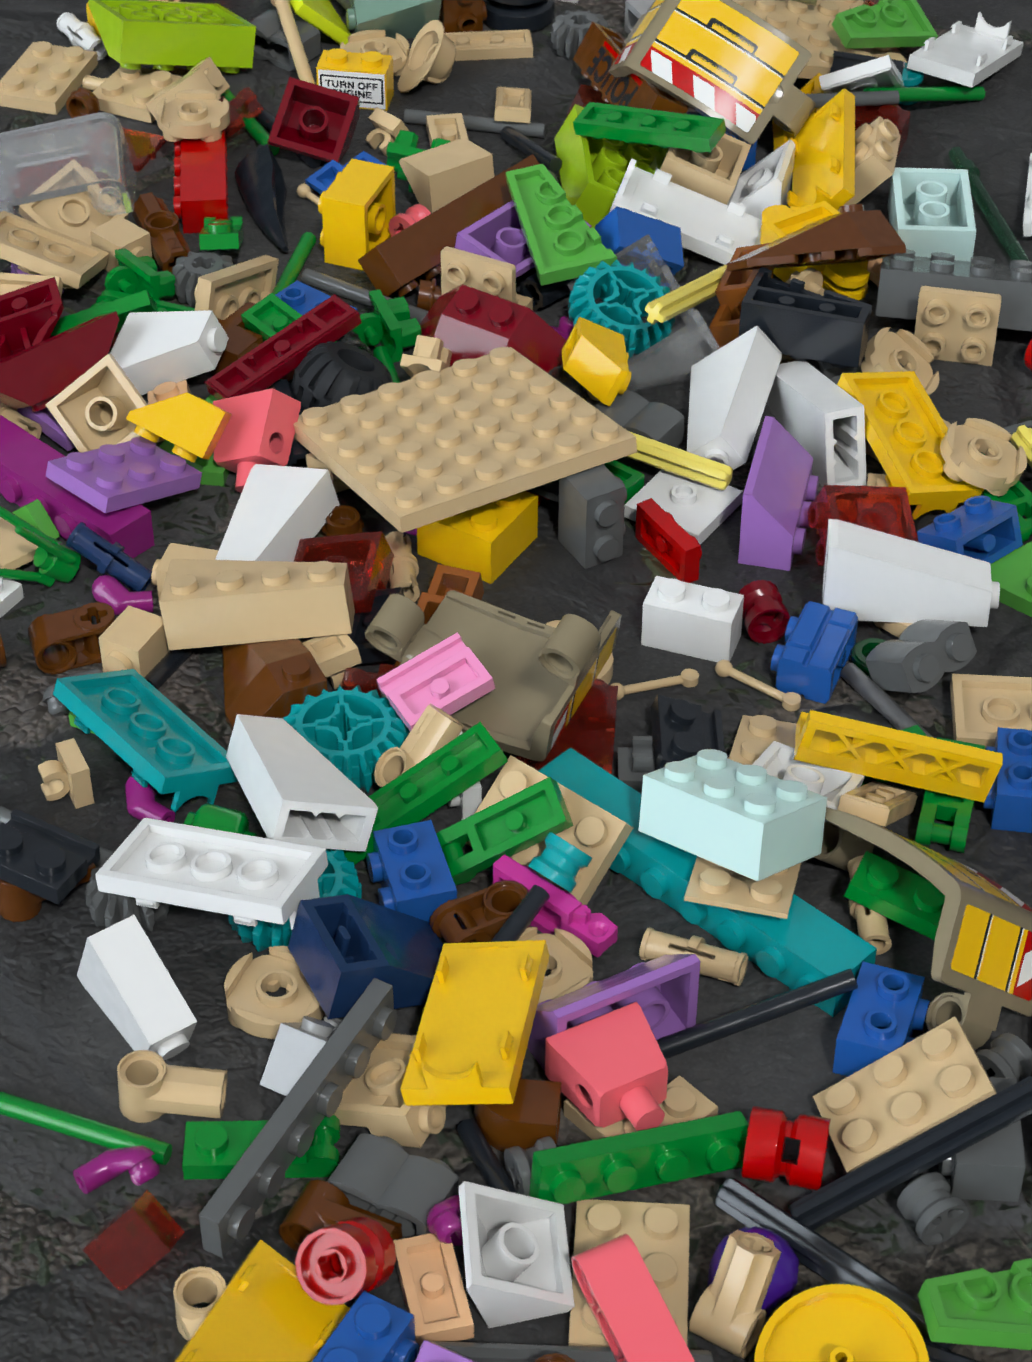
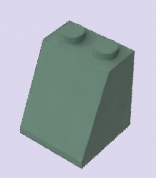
(394, 16)

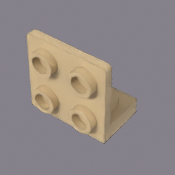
(481, 274)
(958, 324)

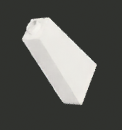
(730, 397)
(823, 422)
(276, 512)
(903, 579)
(296, 788)

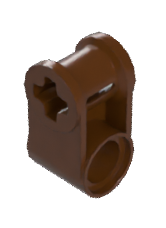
(69, 637)
(479, 913)

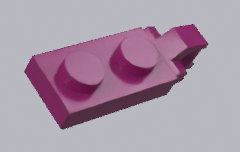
(561, 909)

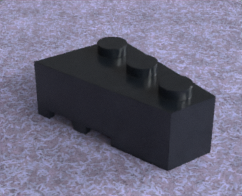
(807, 323)

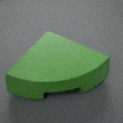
(36, 515)

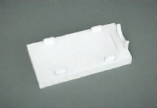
(967, 53)
(705, 223)
(214, 871)

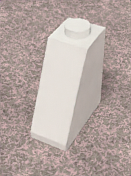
(168, 346)
(136, 989)

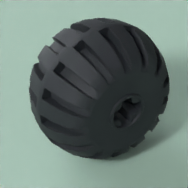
(336, 371)

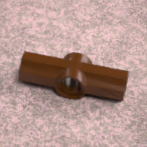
(166, 239)

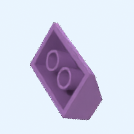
(499, 238)
(776, 499)
(662, 987)

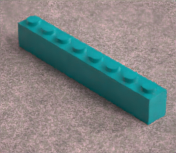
(789, 949)

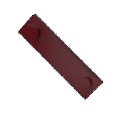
(284, 349)

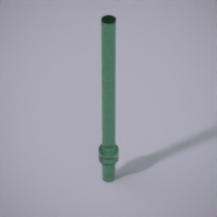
(988, 206)

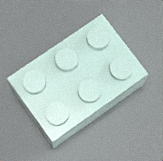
(933, 211)
(733, 814)

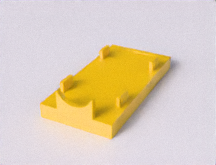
(825, 155)
(907, 438)
(476, 1024)
(263, 1316)

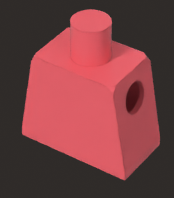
(257, 432)
(611, 1068)

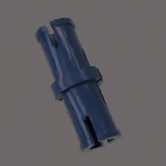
(109, 558)

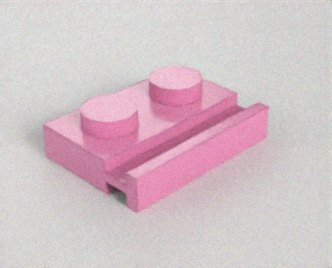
(442, 675)

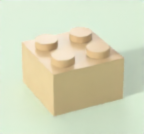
(711, 172)

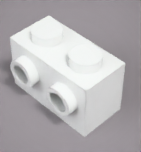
(692, 619)

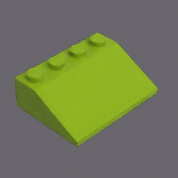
(173, 34)
(596, 167)

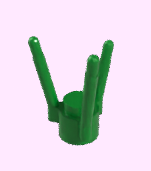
(51, 556)

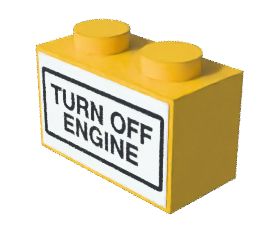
(358, 74)

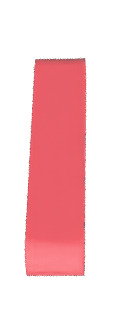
(628, 1304)

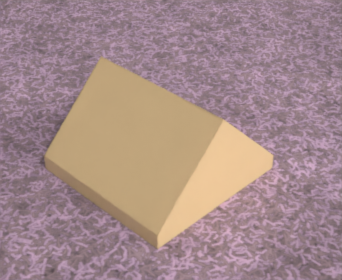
(447, 172)
(97, 406)

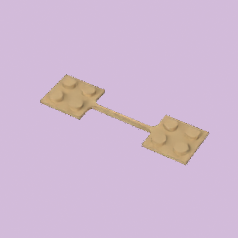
(723, 887)

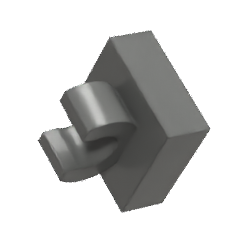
(635, 762)

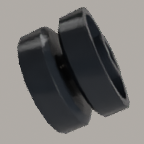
(519, 14)

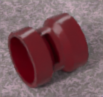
(764, 611)

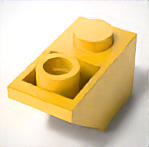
(597, 360)
(184, 421)

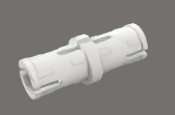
(81, 34)

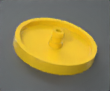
(840, 1326)

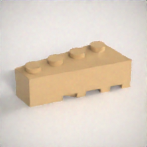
(253, 601)

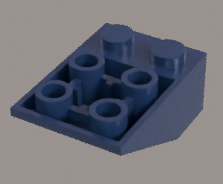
(351, 941)

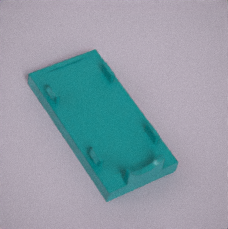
(147, 733)

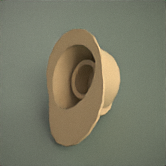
(429, 57)

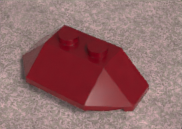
(28, 316)
(478, 322)
(55, 363)

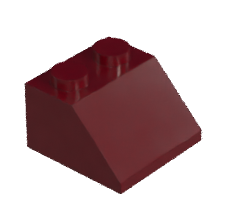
(315, 121)

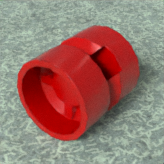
(766, 1145)
(345, 1260)

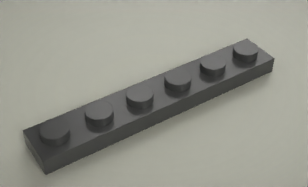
(292, 1126)

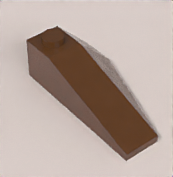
(835, 239)
(268, 678)

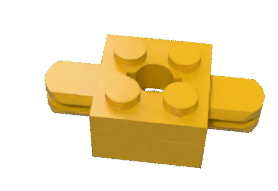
(844, 279)

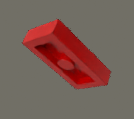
(668, 541)

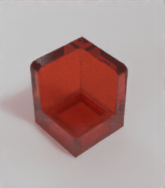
(133, 1241)

